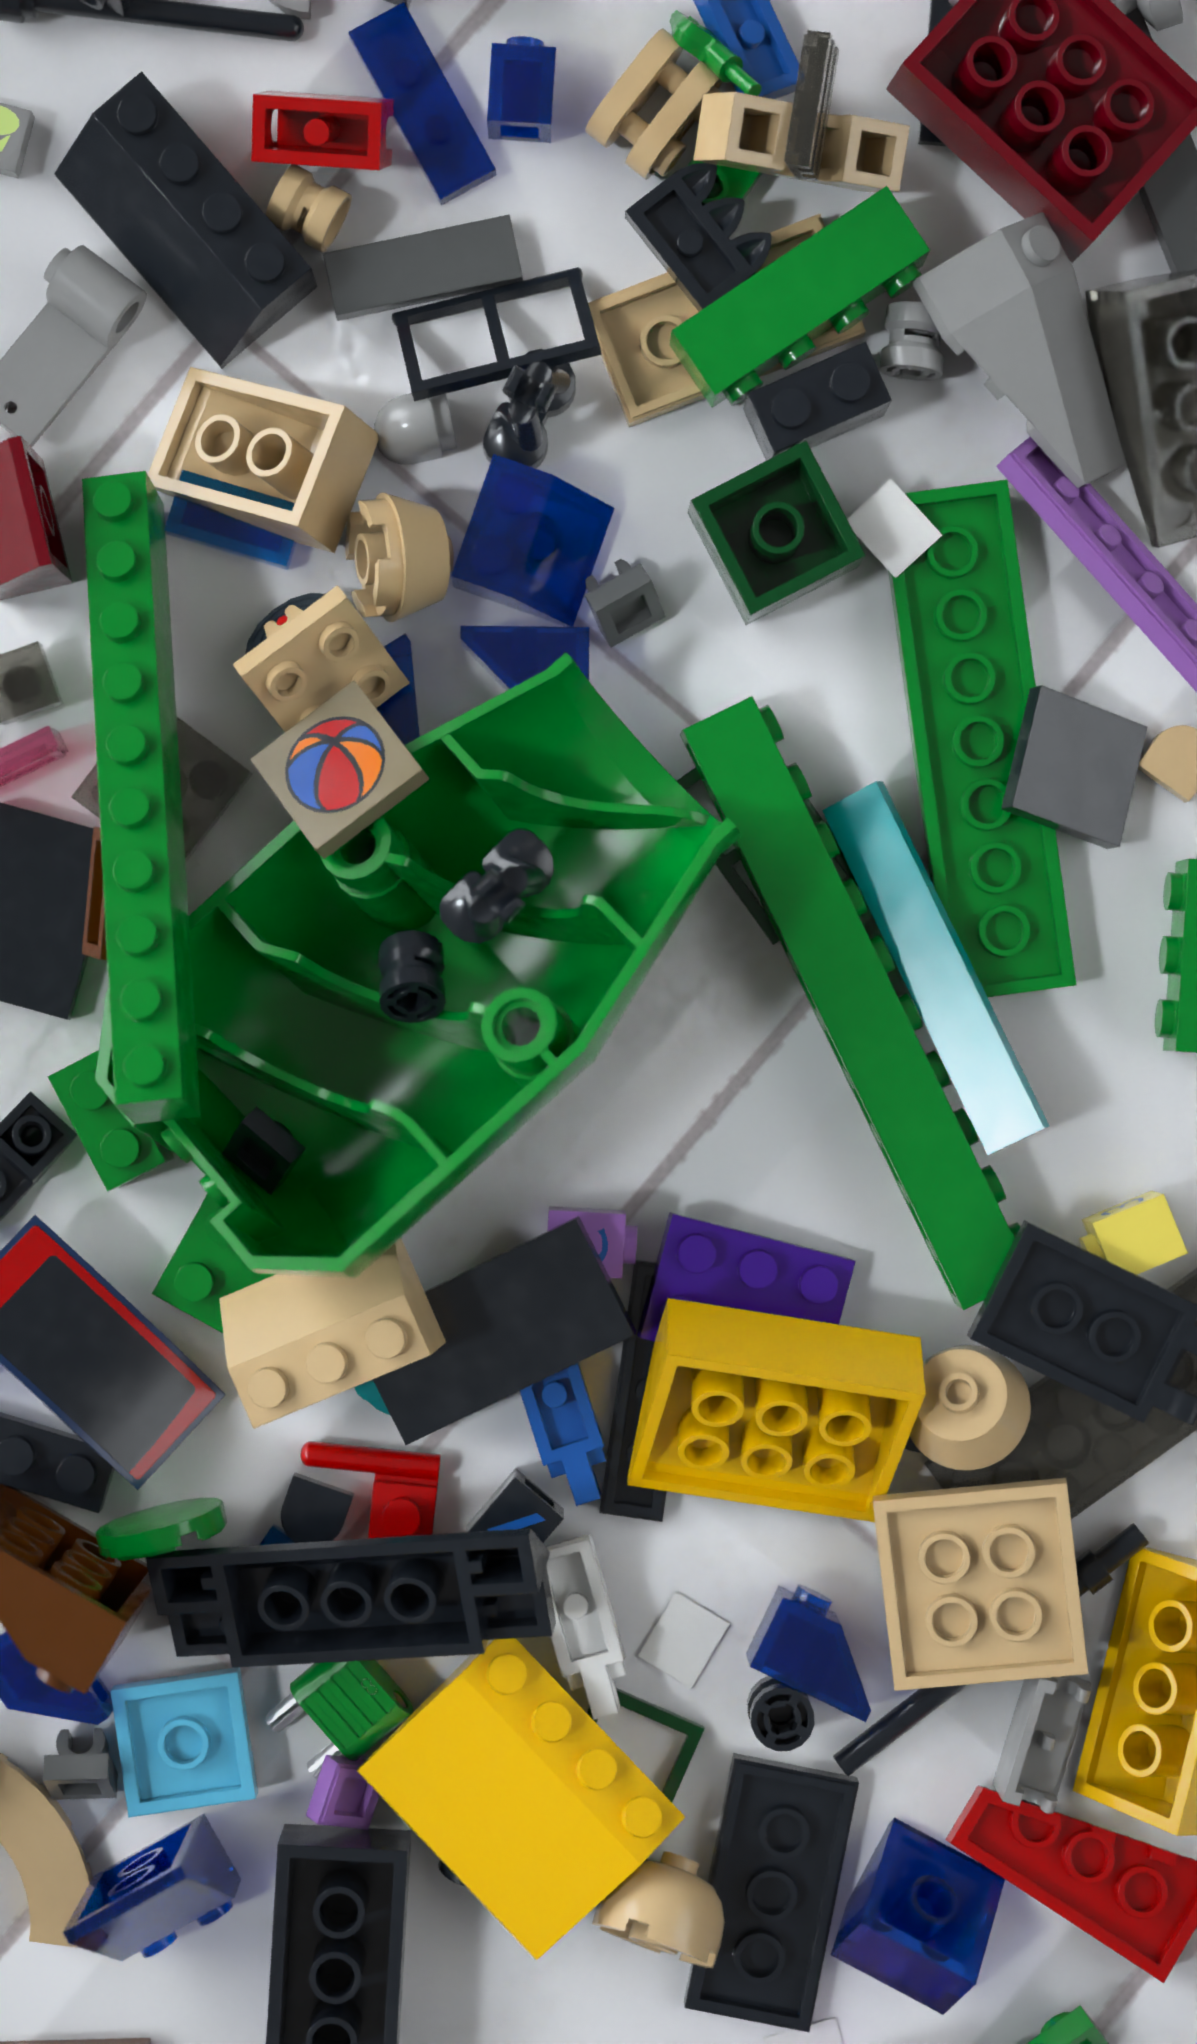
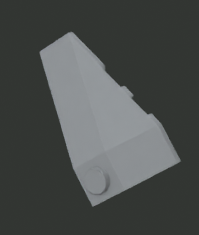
(1025, 324)

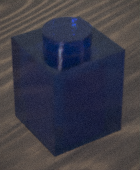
(521, 90)

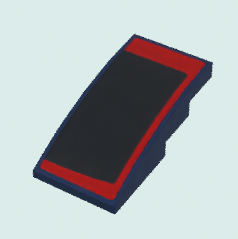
(95, 1356)

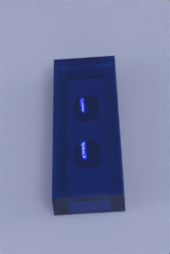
(423, 103)

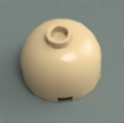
(666, 1911)

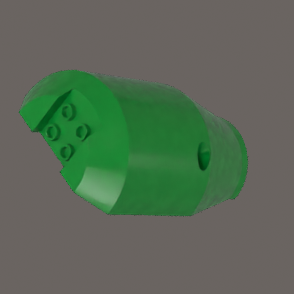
(295, 975)

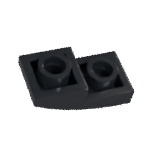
(29, 1145)

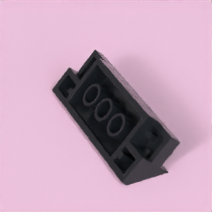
(355, 1597)

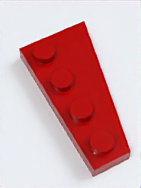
(1101, 1881)

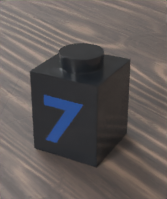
(518, 1506)

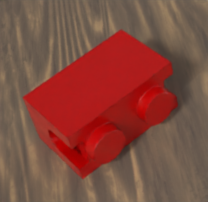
(321, 130)

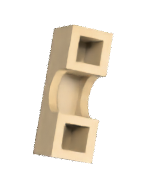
(754, 131)

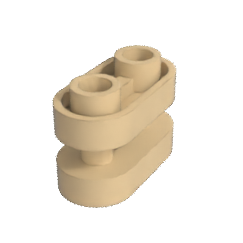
(655, 144)

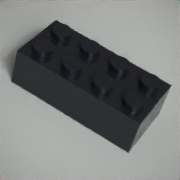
(338, 1935)

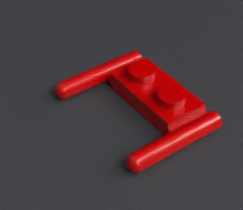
(402, 1485)

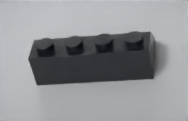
(183, 221)

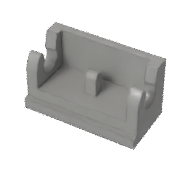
(1041, 1740)

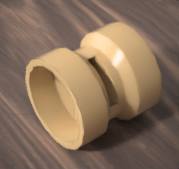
(308, 207)

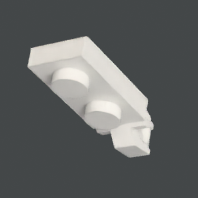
(585, 1625)

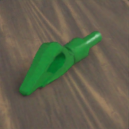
(710, 50)

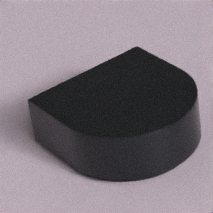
(314, 1510)

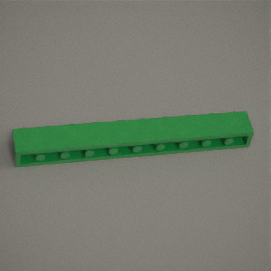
(140, 801)
(853, 996)

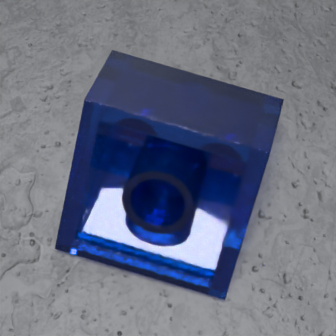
(531, 542)
(920, 1918)

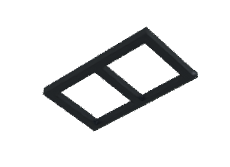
(502, 368)

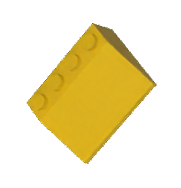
(775, 1410)
(520, 1794)

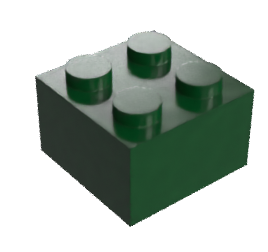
(775, 532)

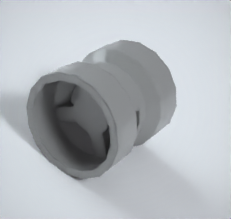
(912, 344)

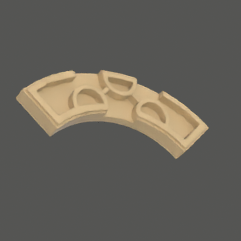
(44, 1852)

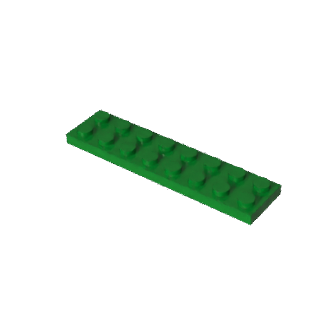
(965, 703)

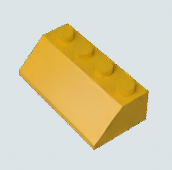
(1145, 1708)

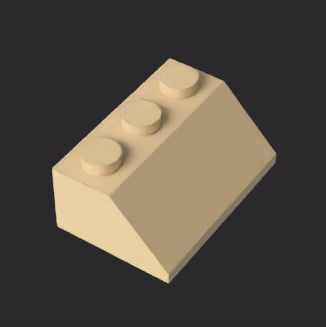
(320, 1335)

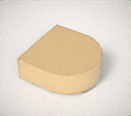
(1173, 761)

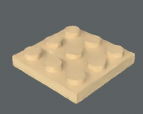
(980, 1584)

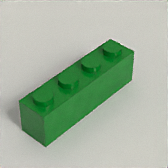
(800, 298)

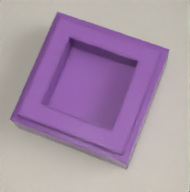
(342, 1795)

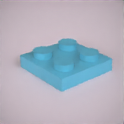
(184, 1742)

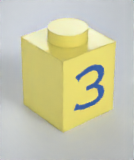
(1135, 1233)

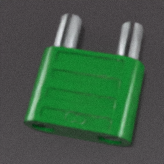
(349, 1702)

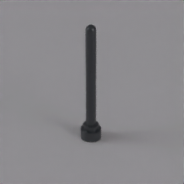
(169, 14)

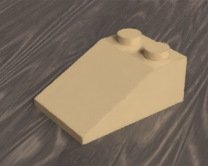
(267, 444)

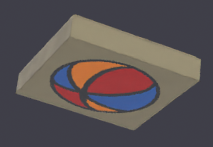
(339, 769)

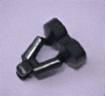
(534, 395)
(482, 904)

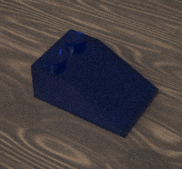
(155, 1893)

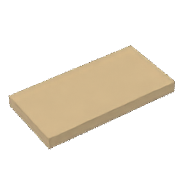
(637, 330)

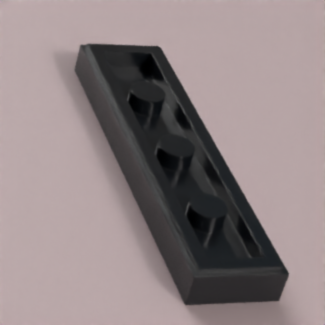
(635, 1360)

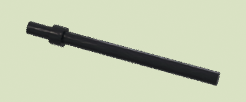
(1092, 1575)

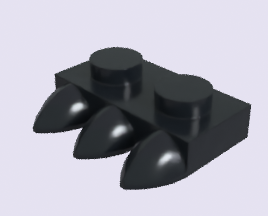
(694, 238)

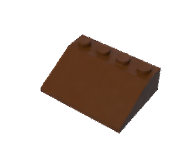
(60, 1595)

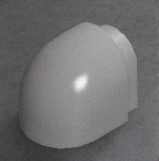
(415, 429)

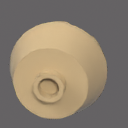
(398, 556)
(971, 1408)

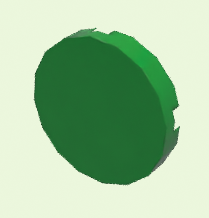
(160, 1528)

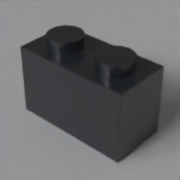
(818, 402)

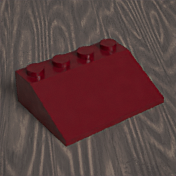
(1051, 106)

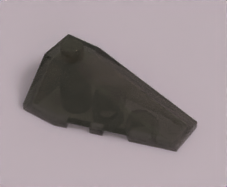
(1149, 368)

